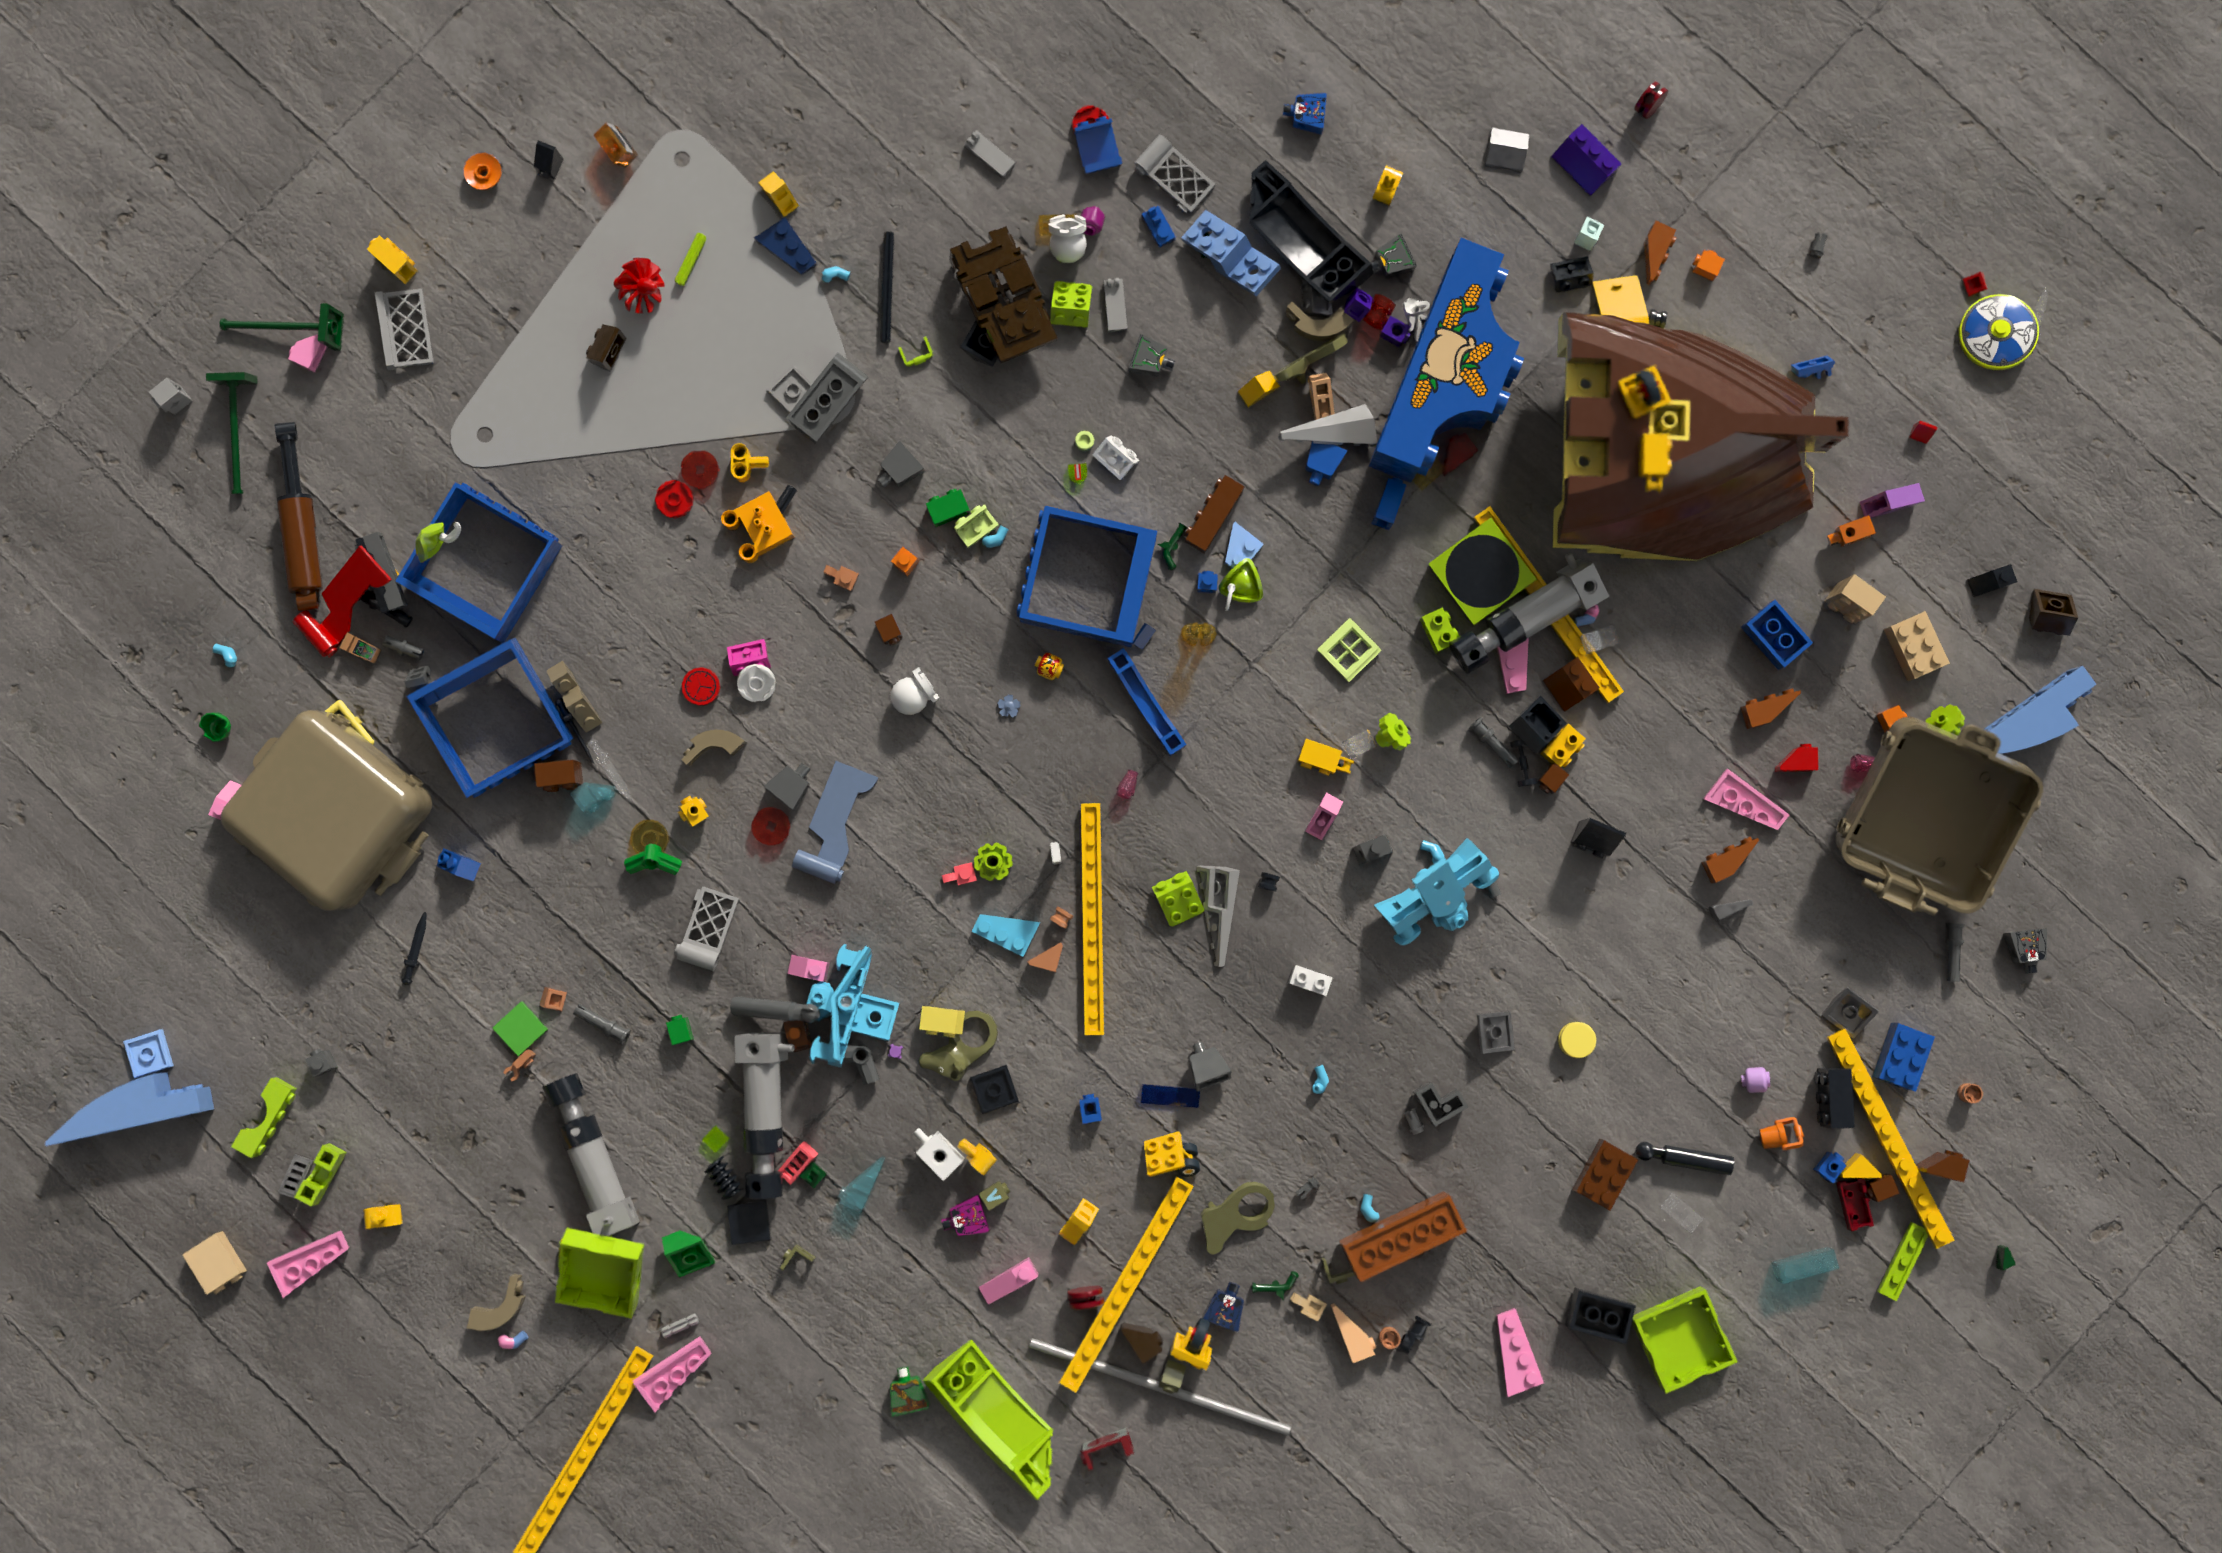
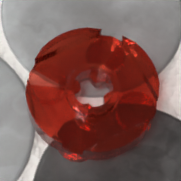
(689, 470)
(765, 835)

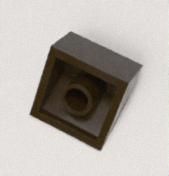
(606, 347)
(2052, 612)
(1143, 1341)

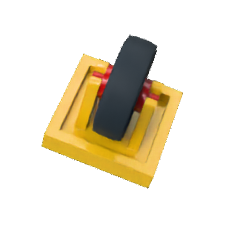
(1644, 392)
(1194, 1345)

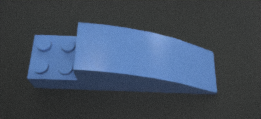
(2043, 713)
(134, 1105)

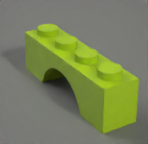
(277, 1097)

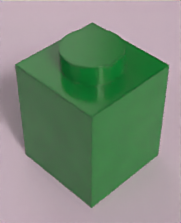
(679, 1029)

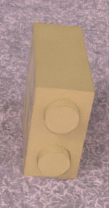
(215, 1263)

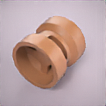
(1974, 1092)
(1388, 1340)

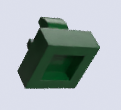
(813, 1174)

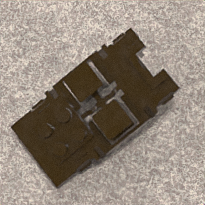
(1018, 325)

